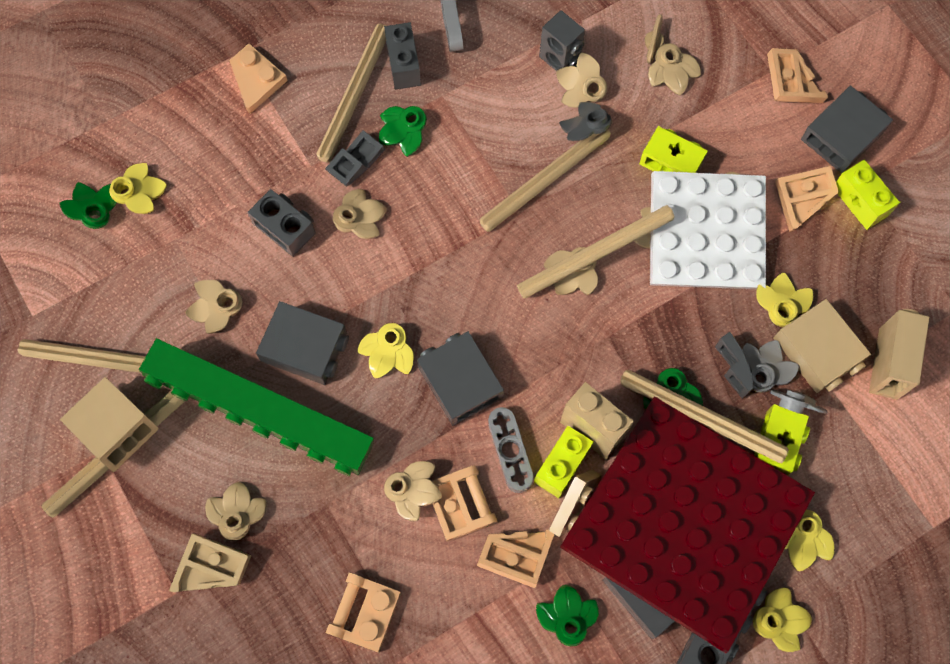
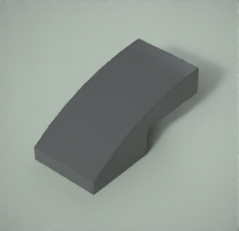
(354, 161)
(739, 372)

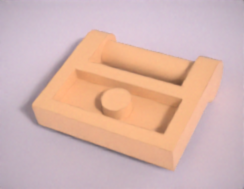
(452, 508)
(373, 616)

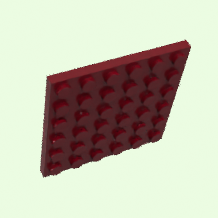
(689, 523)

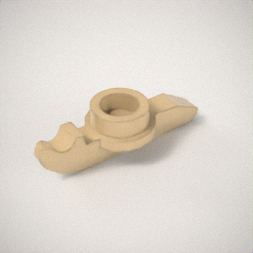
(654, 39)

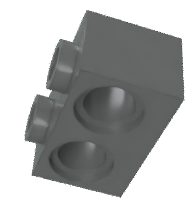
(561, 41)
(402, 55)
(277, 226)

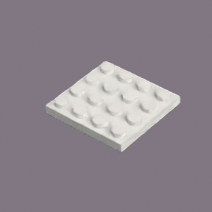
(714, 230)

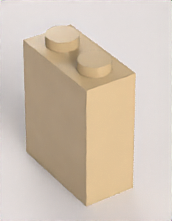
(822, 347)
(899, 354)
(596, 419)
(109, 424)

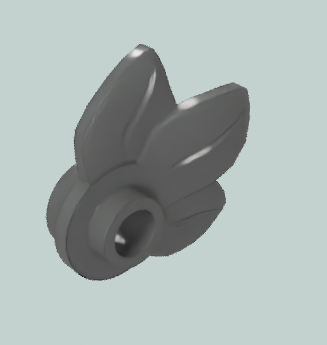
(590, 121)

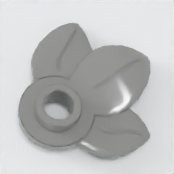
(769, 364)
(797, 401)

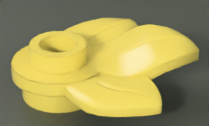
(141, 189)
(782, 296)
(385, 354)
(807, 545)
(786, 620)

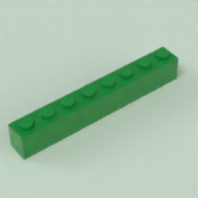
(257, 407)

